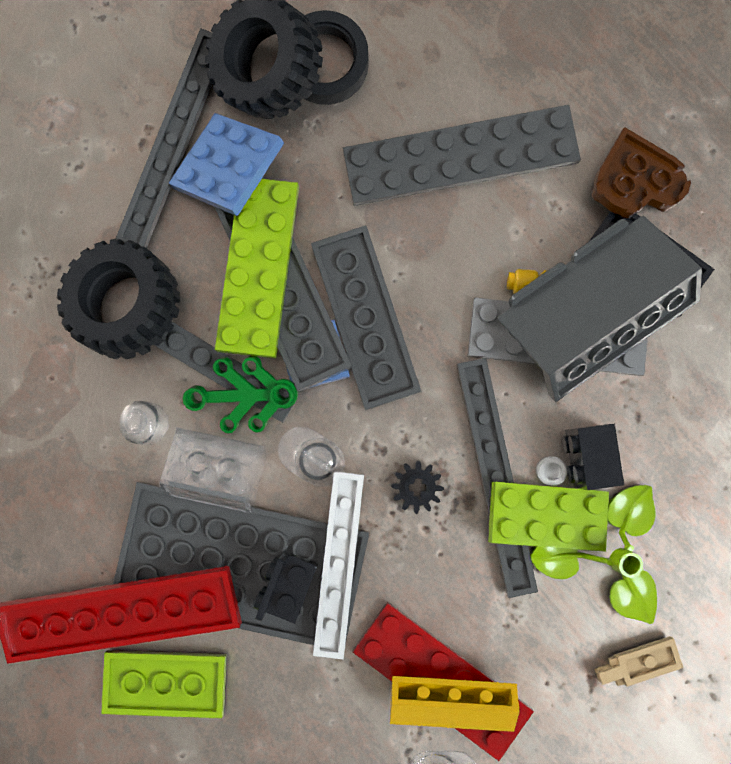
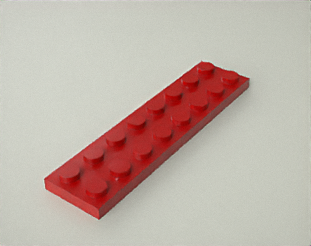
(119, 615)

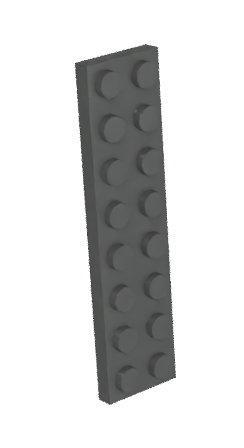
(461, 155)
(306, 331)

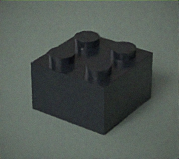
(593, 457)

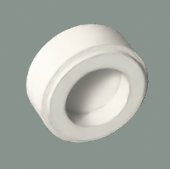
(551, 471)

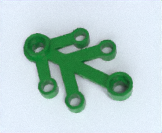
(245, 394)

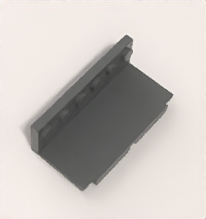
(602, 302)

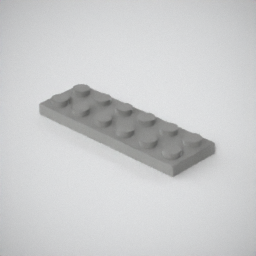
(493, 341)

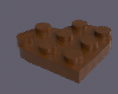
(638, 176)

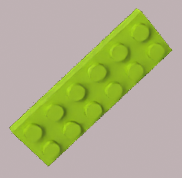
(258, 271)

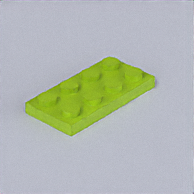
(548, 516)
(164, 684)

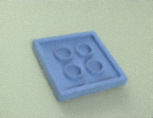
(226, 163)

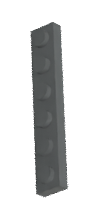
(202, 356)

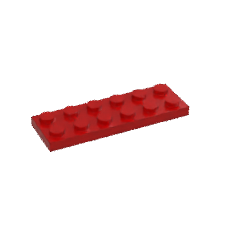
(405, 649)

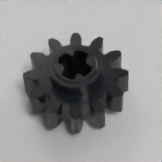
(424, 496)

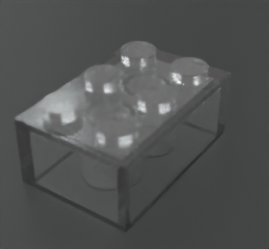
(213, 470)

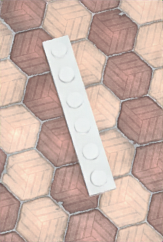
(338, 565)

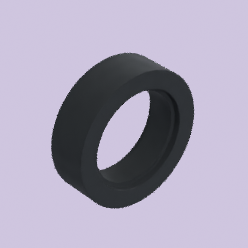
(344, 27)

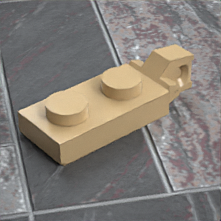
(641, 663)

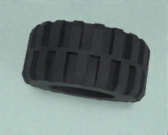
(235, 42)
(91, 279)

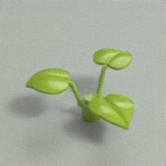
(634, 594)

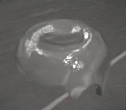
(143, 423)

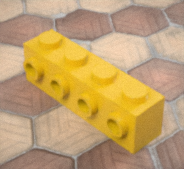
(454, 703)

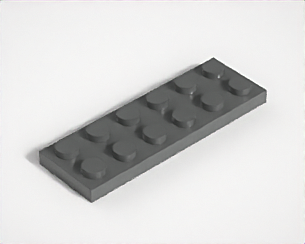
(366, 317)

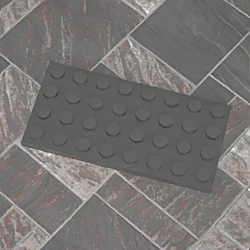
(184, 536)

